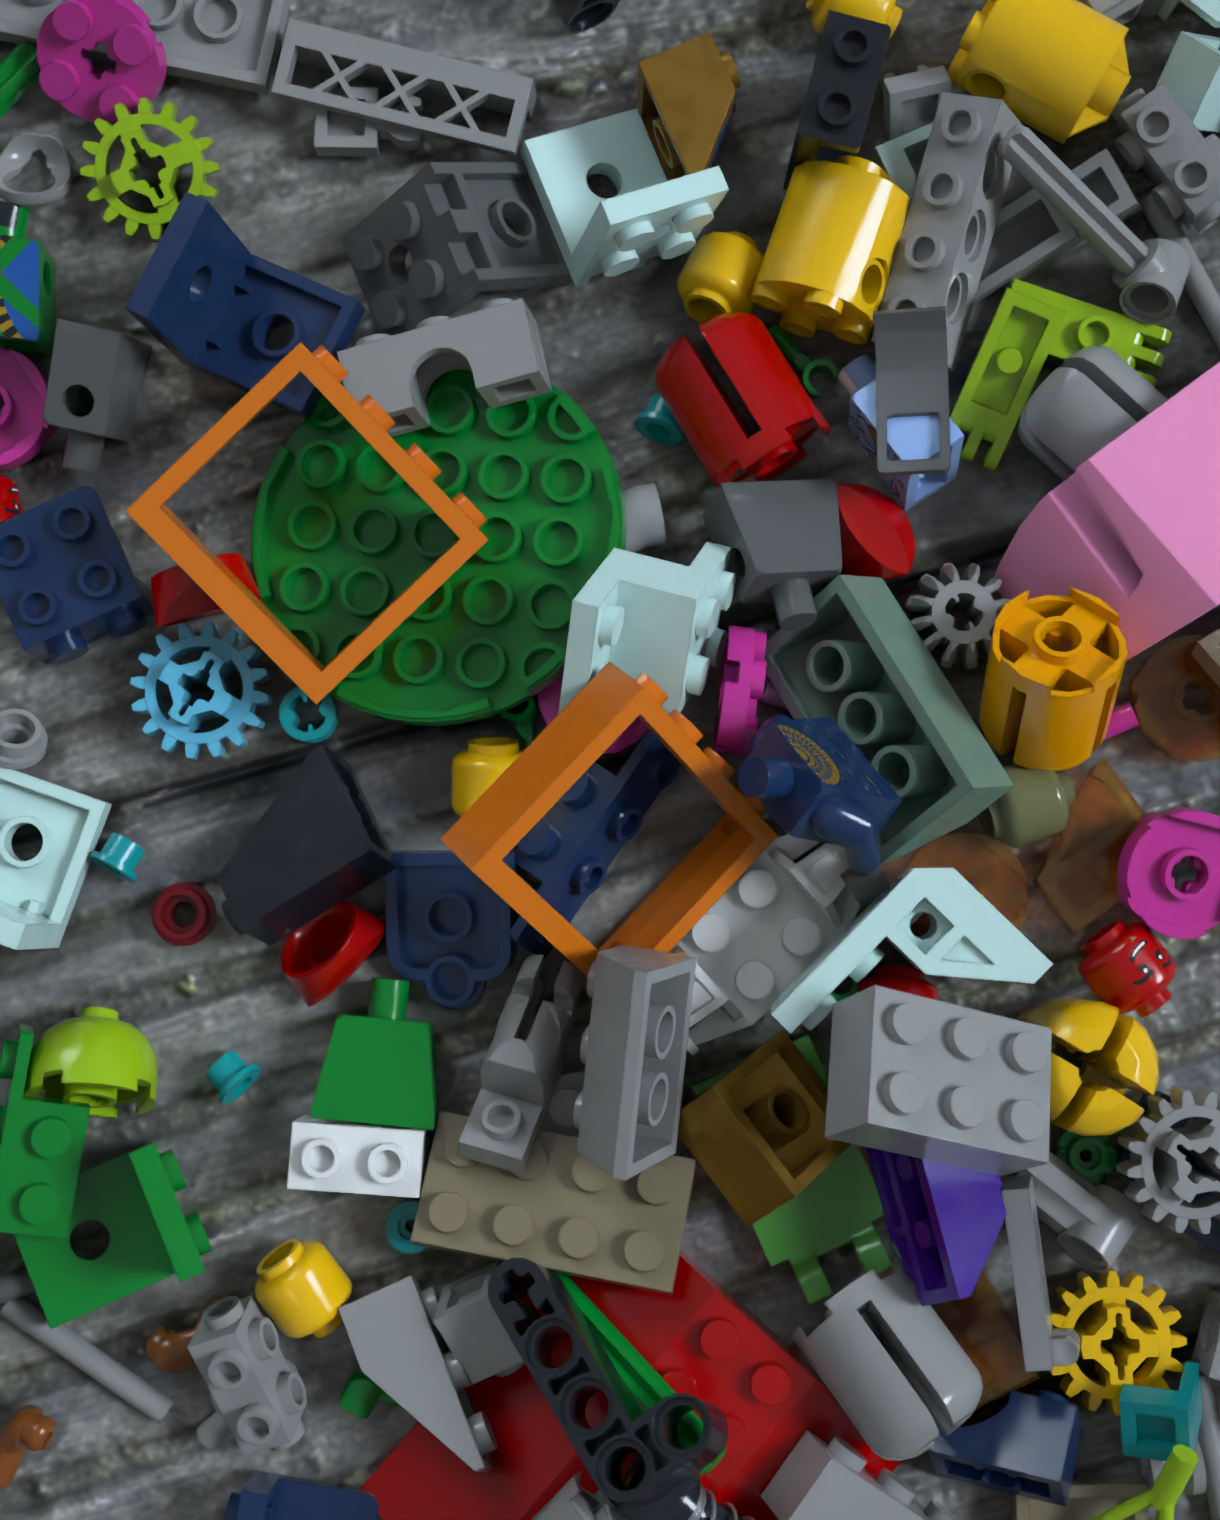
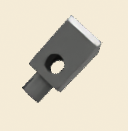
(100, 367)
(780, 542)

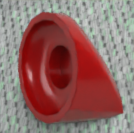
(873, 533)
(181, 599)
(329, 950)

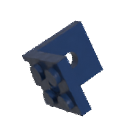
(220, 301)

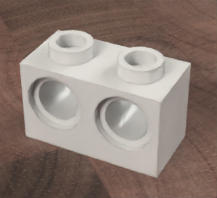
(357, 1158)

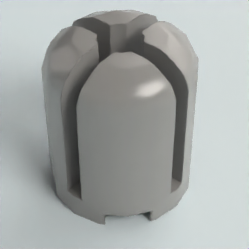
(1084, 408)
(892, 1365)

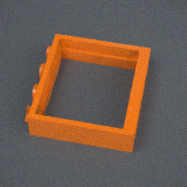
(233, 596)
(551, 769)

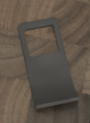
(912, 380)

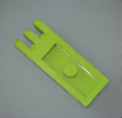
(1094, 325)
(1004, 373)

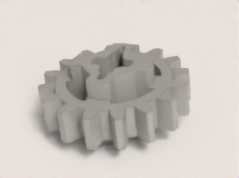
(1172, 1175)

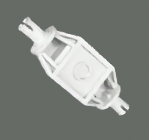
(765, 934)

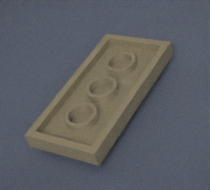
(556, 1211)

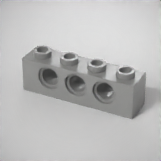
(952, 213)

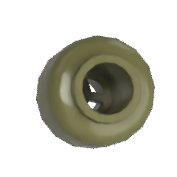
(1031, 808)

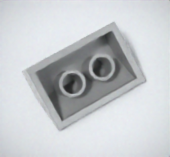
(634, 1058)

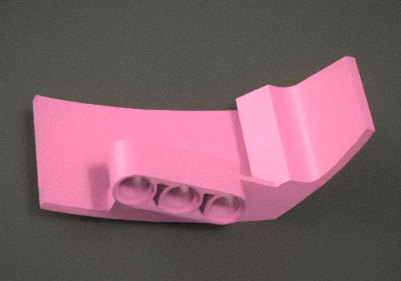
(1134, 522)

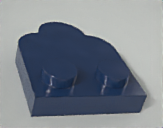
(446, 926)

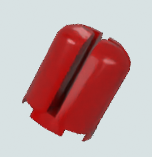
(764, 384)

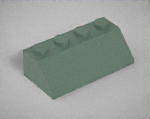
(894, 704)

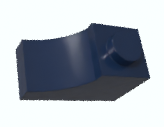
(1019, 1451)

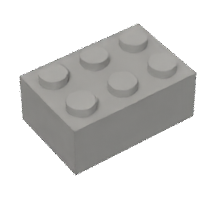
(939, 1082)

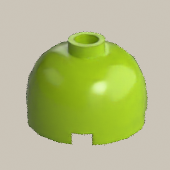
(94, 1063)

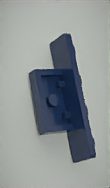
(586, 832)

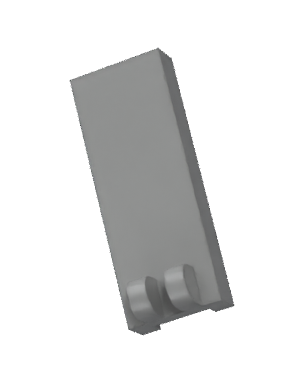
(1041, 1343)

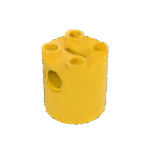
(1047, 61)
(832, 248)

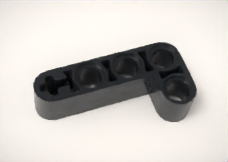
(590, 1372)

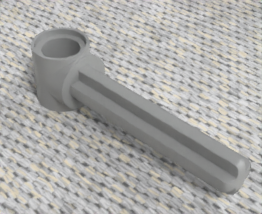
(1145, 271)

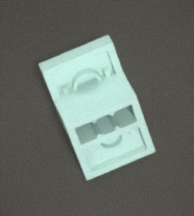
(650, 621)

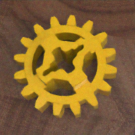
(1138, 1342)

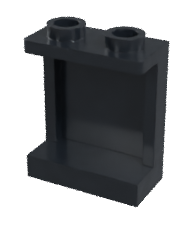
(840, 90)

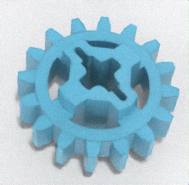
(214, 669)

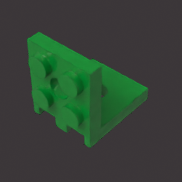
(146, 1232)

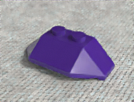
(938, 1221)

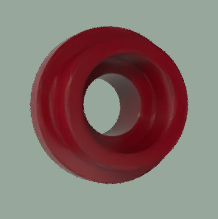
(164, 914)

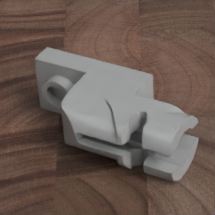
(522, 1068)

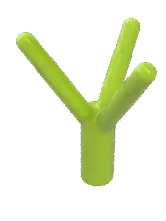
(1165, 1490)

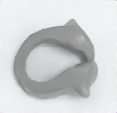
(58, 160)

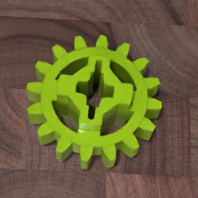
(125, 180)

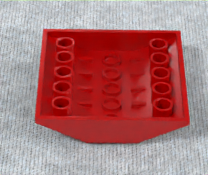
(697, 1343)

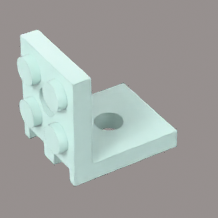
(639, 222)
(43, 891)

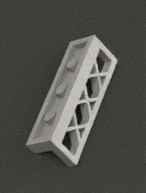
(408, 72)

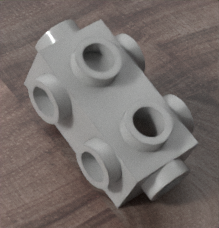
(1173, 154)
(249, 1379)

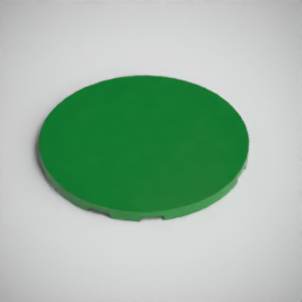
(349, 535)

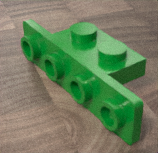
(37, 1150)

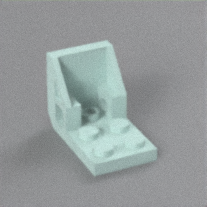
(963, 941)

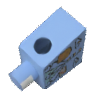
(906, 436)

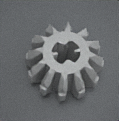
(938, 625)

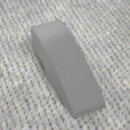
(1036, 234)

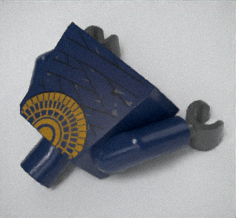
(822, 792)

